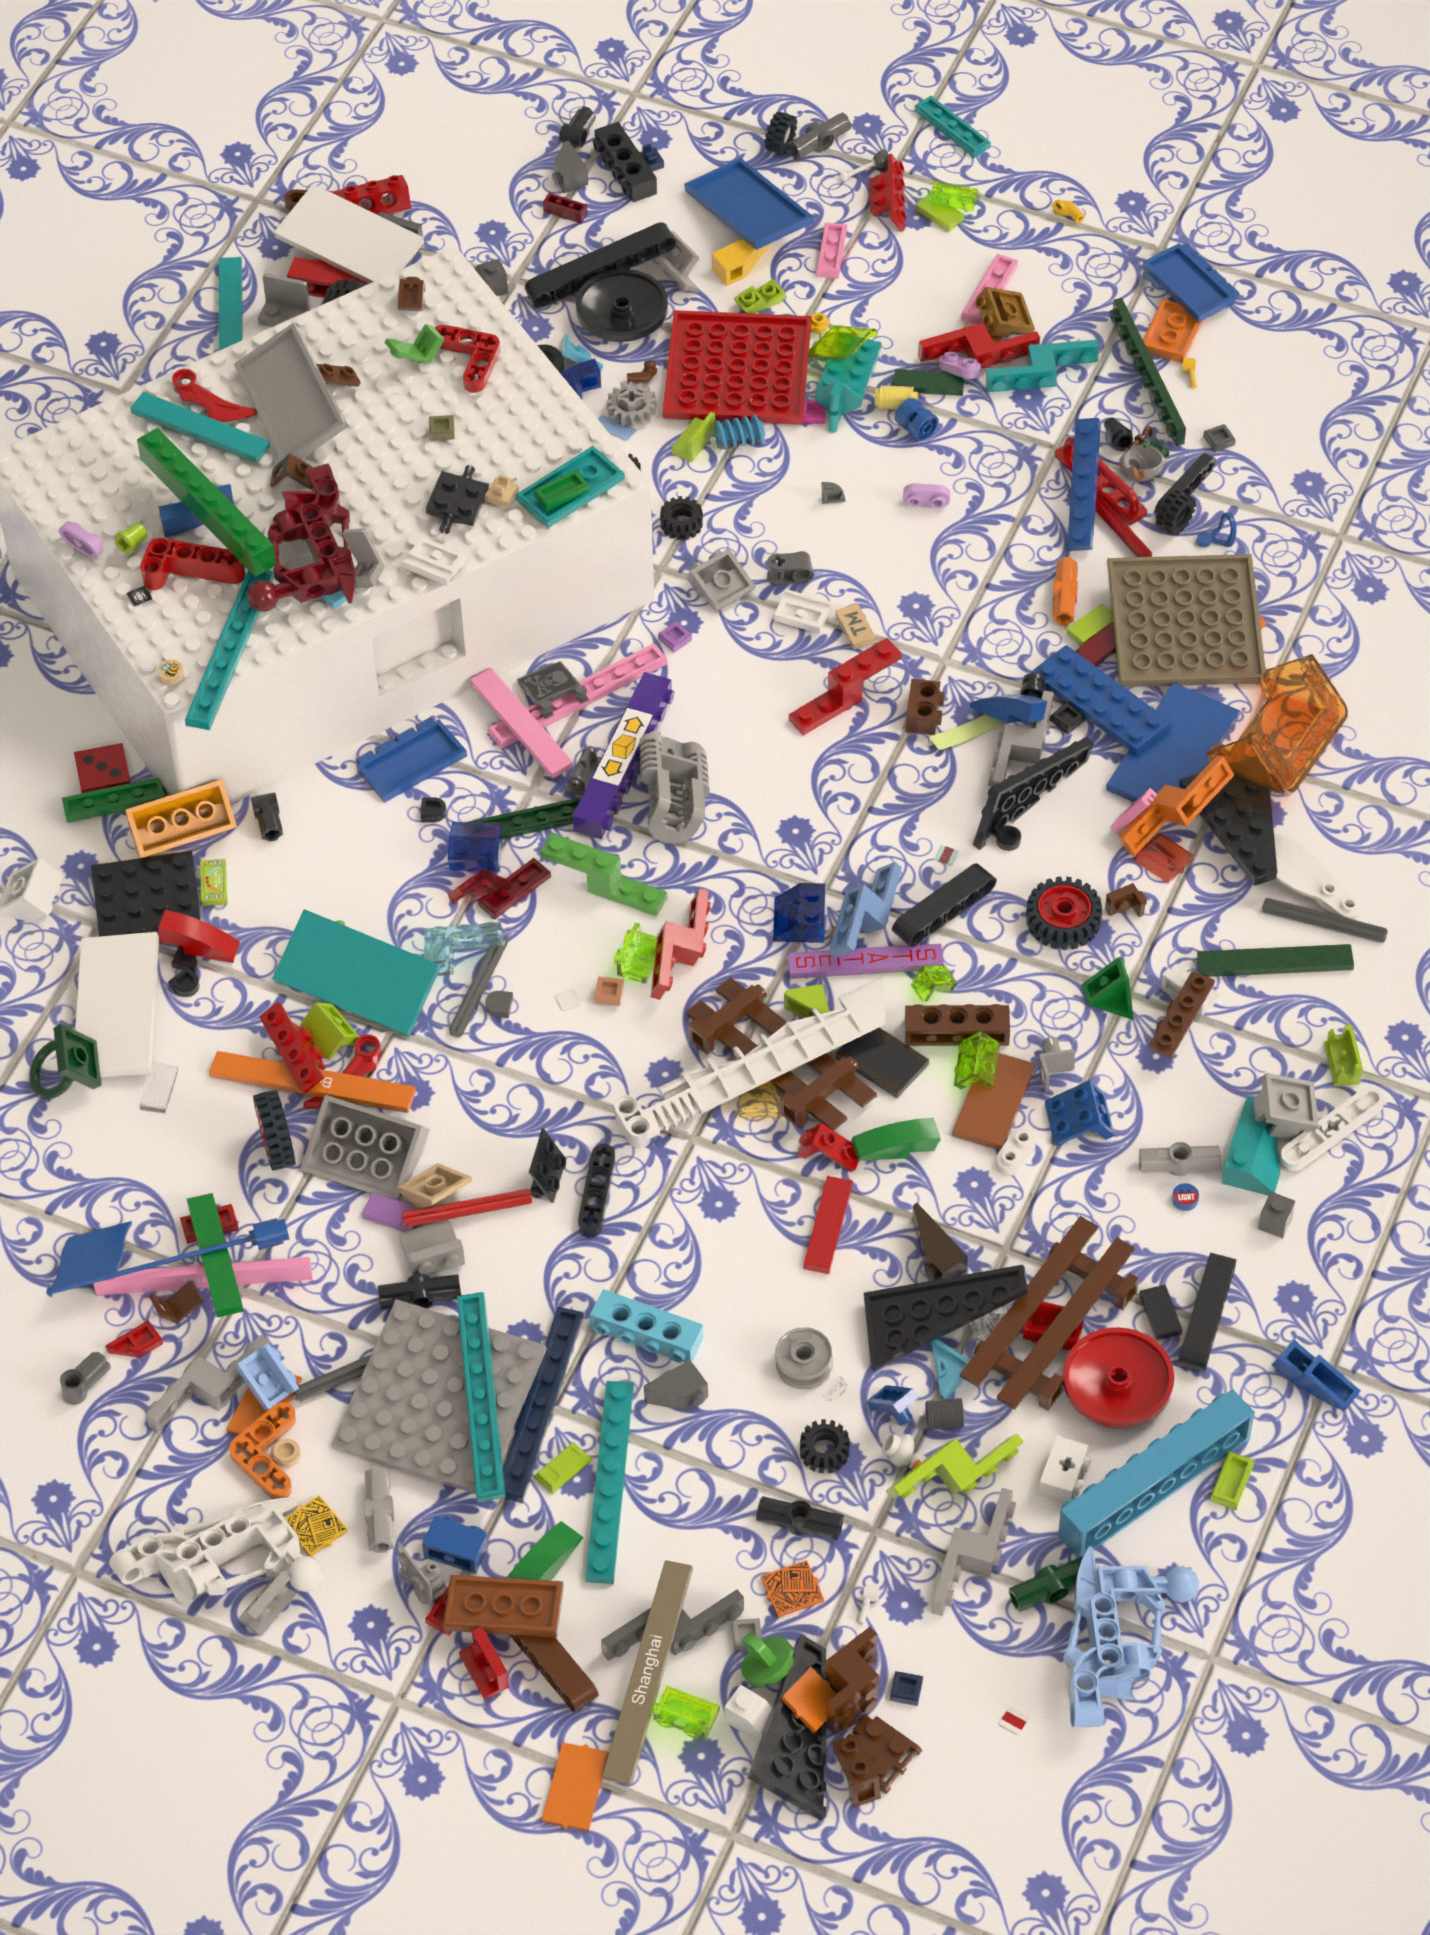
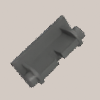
(583, 771)

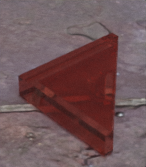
(479, 885)

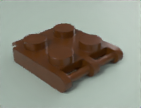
(885, 1748)

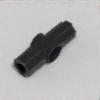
(420, 1290)
(783, 1515)

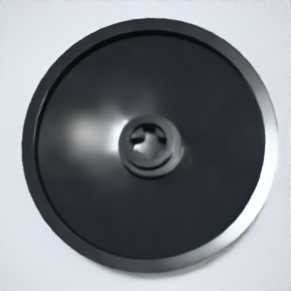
(621, 305)

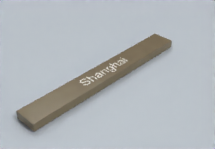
(648, 1672)

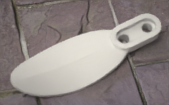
(1307, 876)

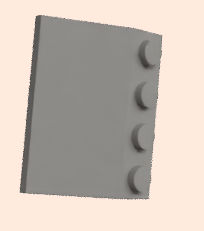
(363, 1148)

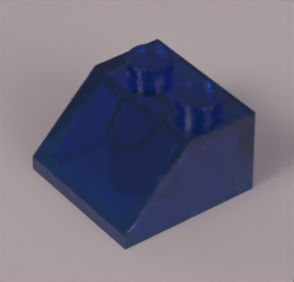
(475, 846)
(800, 914)

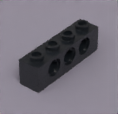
(625, 162)

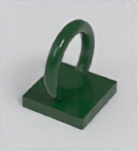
(75, 1061)

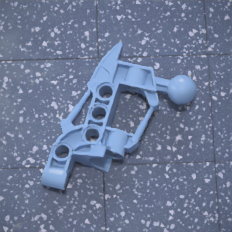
(1130, 1659)

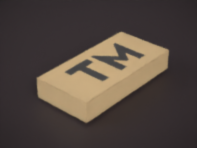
(855, 626)

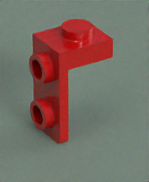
(830, 1144)

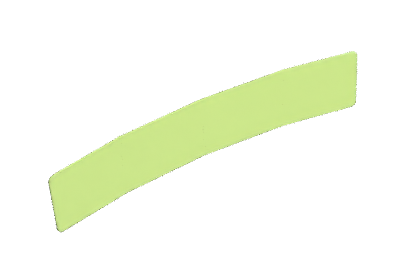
(965, 732)

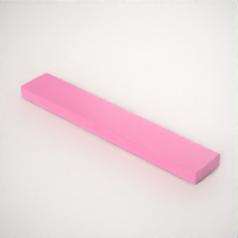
(521, 723)

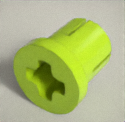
(130, 538)

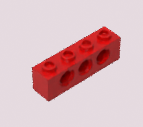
(395, 201)

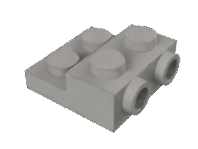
(720, 580)

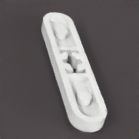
(1348, 1115)

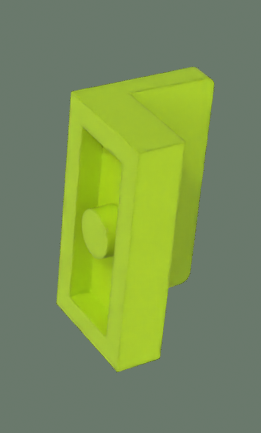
(694, 438)
(328, 1029)

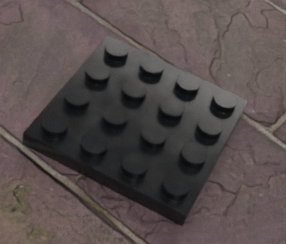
(138, 891)

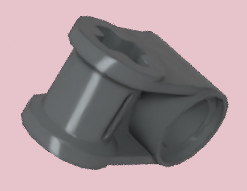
(791, 567)

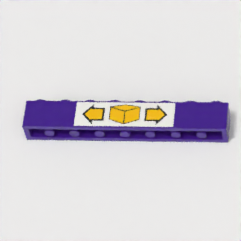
(622, 756)

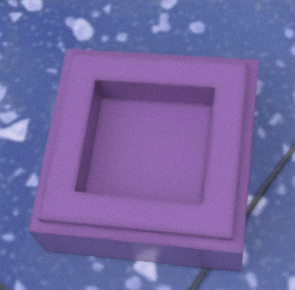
(675, 636)

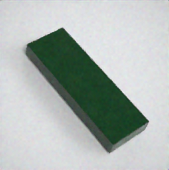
(930, 382)

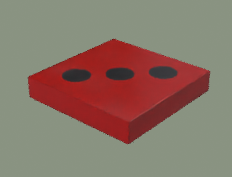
(102, 767)

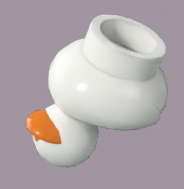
(901, 1450)

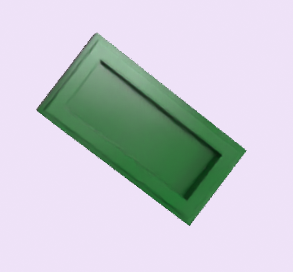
(561, 490)

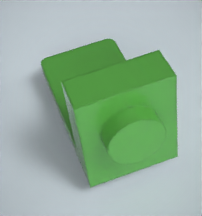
(423, 349)

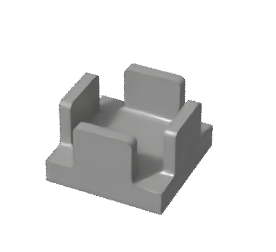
(1286, 1104)

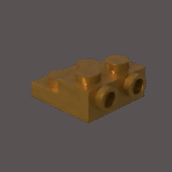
(1004, 312)

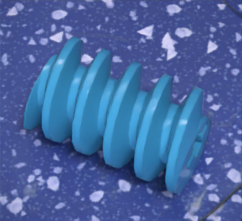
(739, 431)

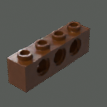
(947, 1033)

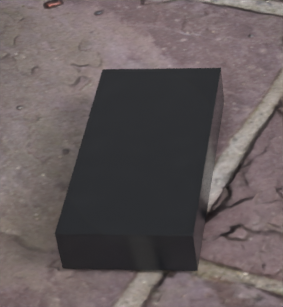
(1160, 1312)

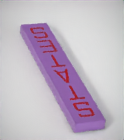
(864, 961)

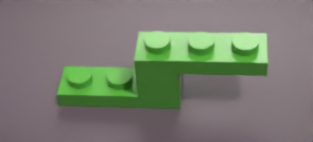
(604, 874)

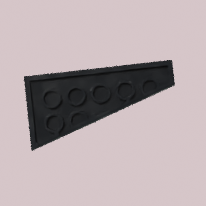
(1021, 791)
(921, 1312)
(789, 1753)

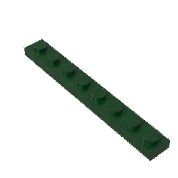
(1149, 374)

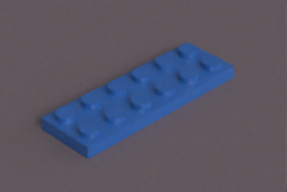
(1102, 700)

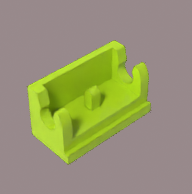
(1343, 1057)

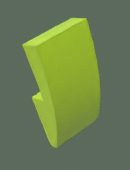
(759, 299)

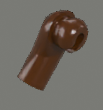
(645, 375)

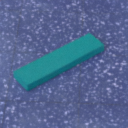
(952, 126)

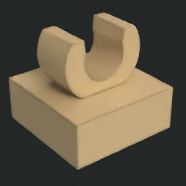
(502, 492)

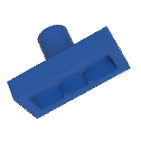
(894, 1401)

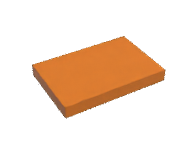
(1171, 332)

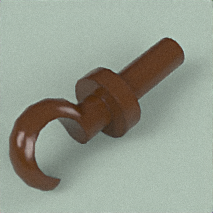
(1139, 439)

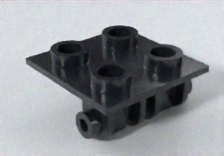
(546, 1168)

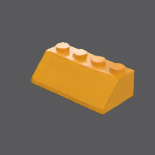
(180, 818)

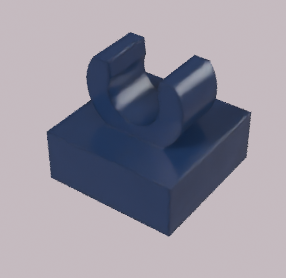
(652, 157)

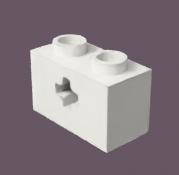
(1068, 1456)

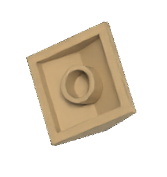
(433, 1185)

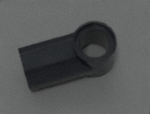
(578, 127)
(267, 813)

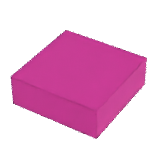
(814, 412)

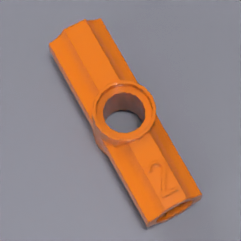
(1065, 591)

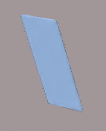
(616, 428)

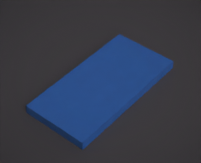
(748, 203)
(1179, 752)

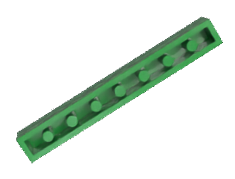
(206, 502)

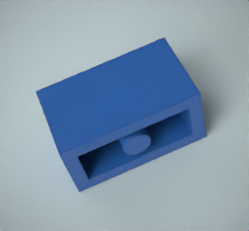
(455, 1544)

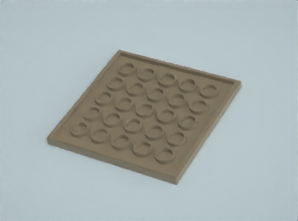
(1185, 620)

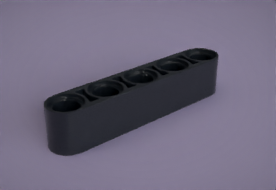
(944, 905)
(1207, 1312)

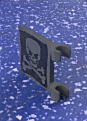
(551, 684)

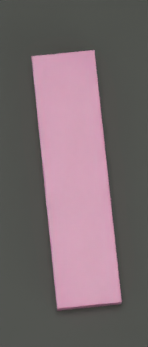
(996, 277)

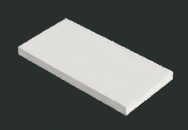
(347, 236)
(119, 1000)

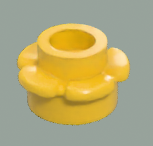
(819, 323)

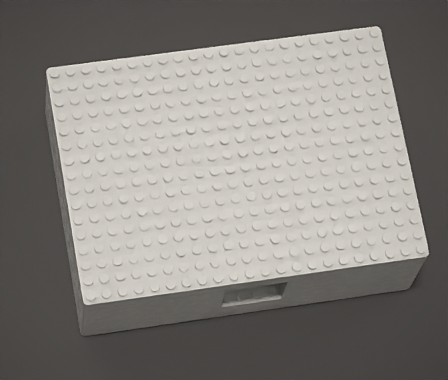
(311, 671)

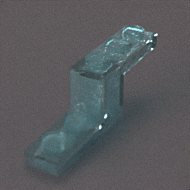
(442, 941)

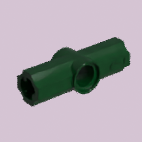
(1048, 1585)

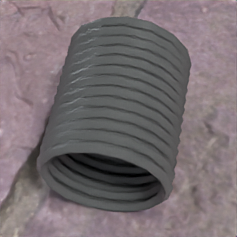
(944, 1413)

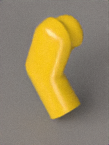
(1068, 208)

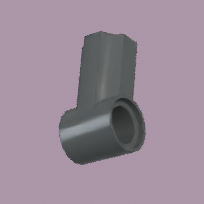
(83, 1377)

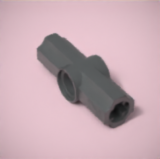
(819, 136)

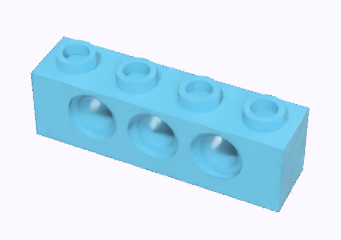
(639, 1315)

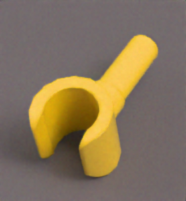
(1189, 366)

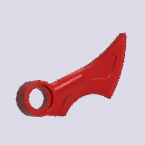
(215, 406)
(359, 1066)

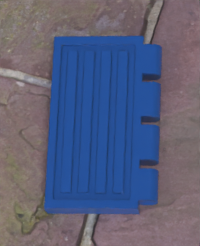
(1191, 281)
(411, 759)

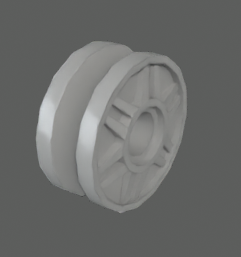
(804, 1343)

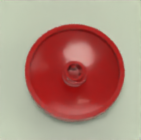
(1118, 1377)

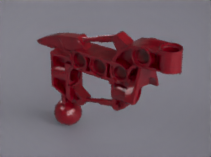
(309, 518)

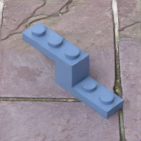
(865, 909)

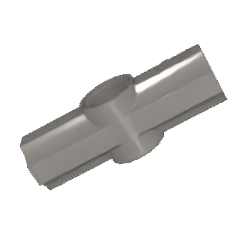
(1166, 1159)
(378, 1509)

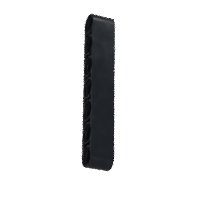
(618, 255)

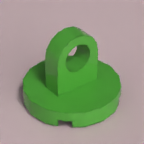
(766, 1659)

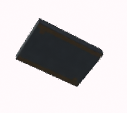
(884, 1060)

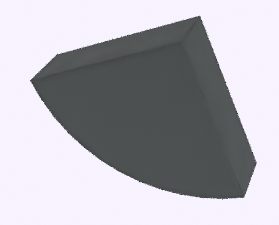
(831, 493)

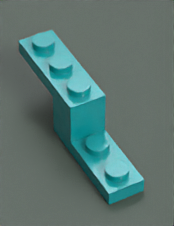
(1042, 365)

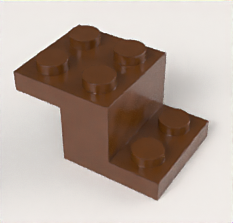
(853, 1681)

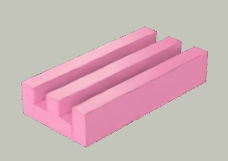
(1133, 810)

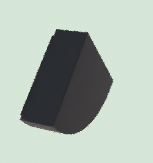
(182, 960)

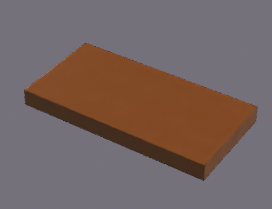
(991, 1110)
(503, 1605)

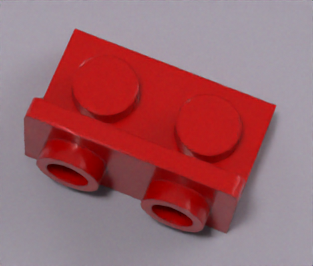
(484, 1665)

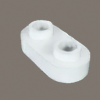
(1016, 1149)

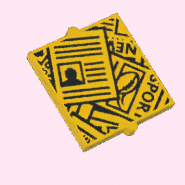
(316, 1525)

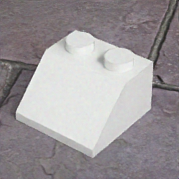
(30, 891)

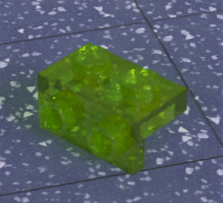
(976, 1060)
(685, 1712)

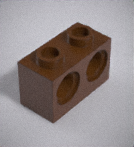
(923, 706)

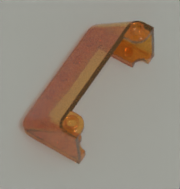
(1288, 729)

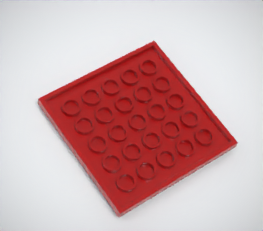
(737, 366)

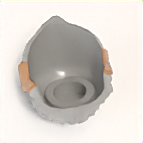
(1142, 463)

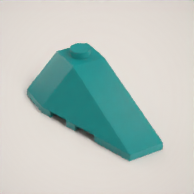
(1252, 1155)

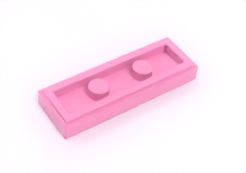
(831, 250)

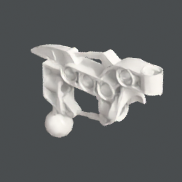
(192, 1563)

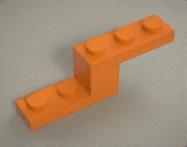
(1176, 805)

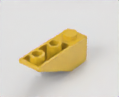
(735, 261)

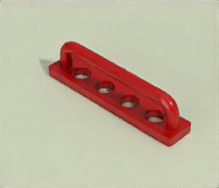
(1107, 478)

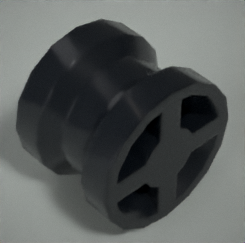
(1033, 685)

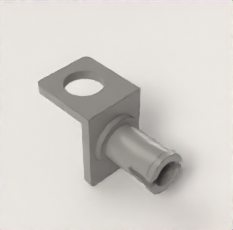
(1054, 1060)

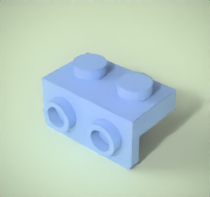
(267, 1376)

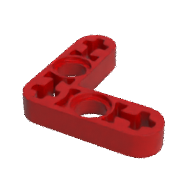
(479, 352)

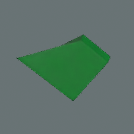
(1110, 990)

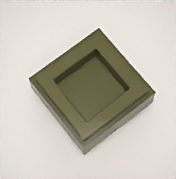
(441, 427)

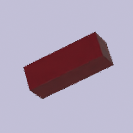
(565, 208)

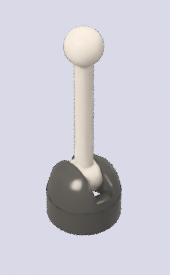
(880, 160)

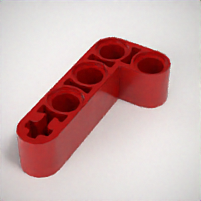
(189, 560)

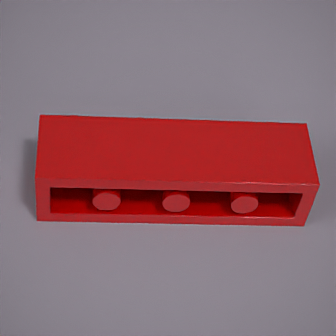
(317, 275)

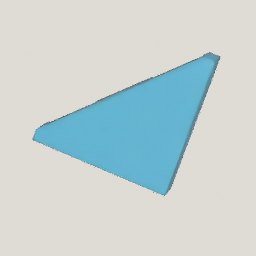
(577, 354)
(948, 1368)

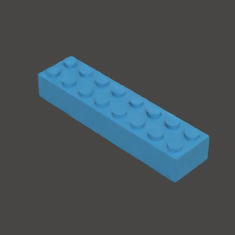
(1155, 1473)

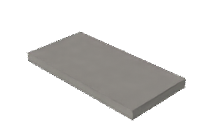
(290, 394)

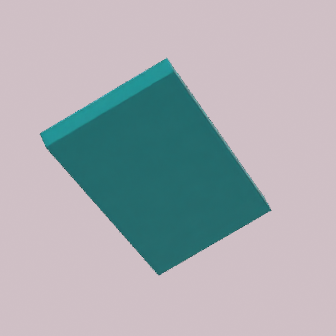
(356, 972)

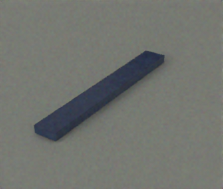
(541, 1403)

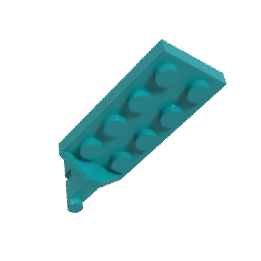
(846, 382)

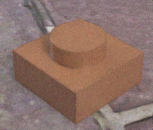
(609, 991)

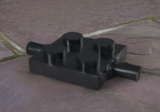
(457, 499)

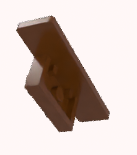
(1181, 1014)

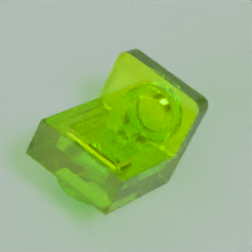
(933, 979)

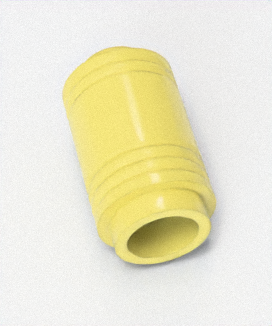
(893, 396)

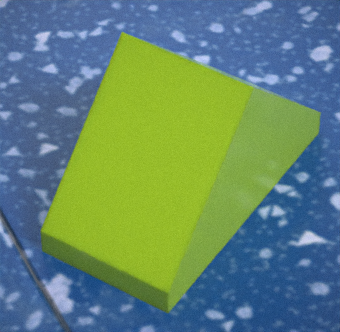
(805, 999)

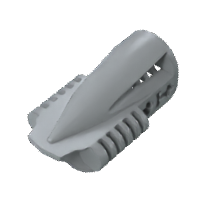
(676, 786)

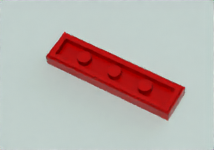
(828, 1225)

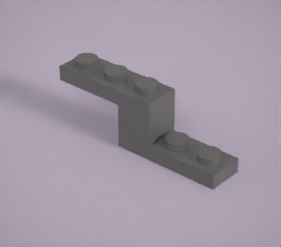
(687, 1630)

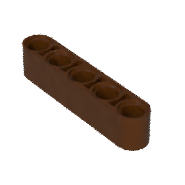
(558, 1669)

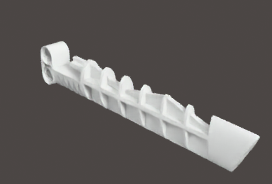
(781, 1052)

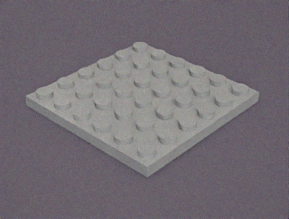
(414, 1397)

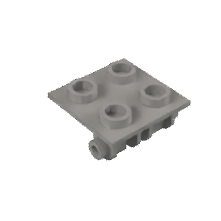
(426, 1580)

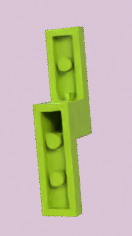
(955, 1467)

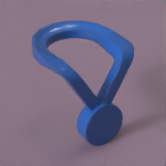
(1204, 539)

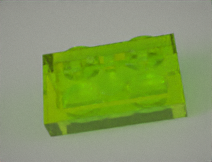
(954, 196)
(637, 955)

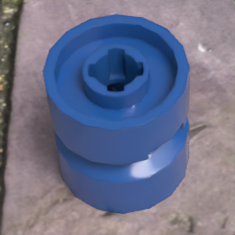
(916, 419)

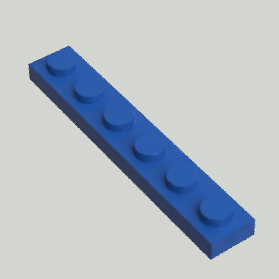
(1084, 484)

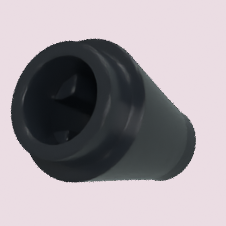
(1118, 433)

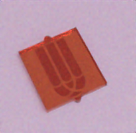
(1164, 858)

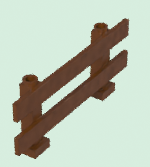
(797, 1096)
(1097, 1277)

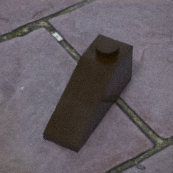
(939, 1252)

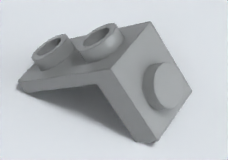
(369, 562)

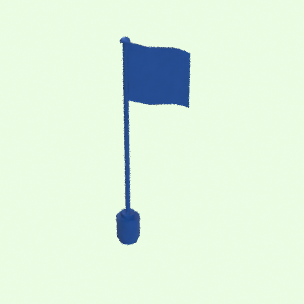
(99, 1253)

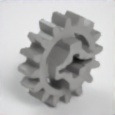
(631, 404)

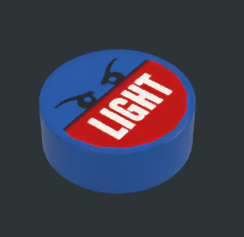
(1185, 1196)

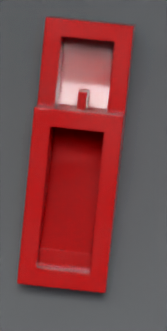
(197, 937)

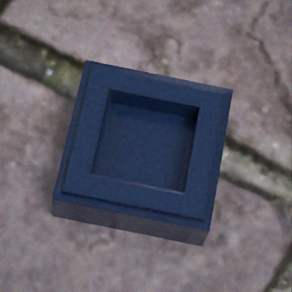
(906, 1688)

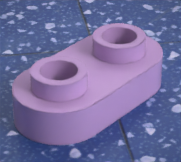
(959, 366)
(926, 495)
(81, 540)

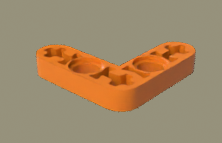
(256, 1446)

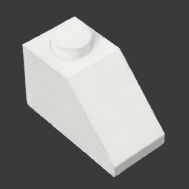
(747, 1712)

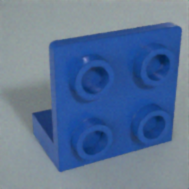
(1079, 1112)

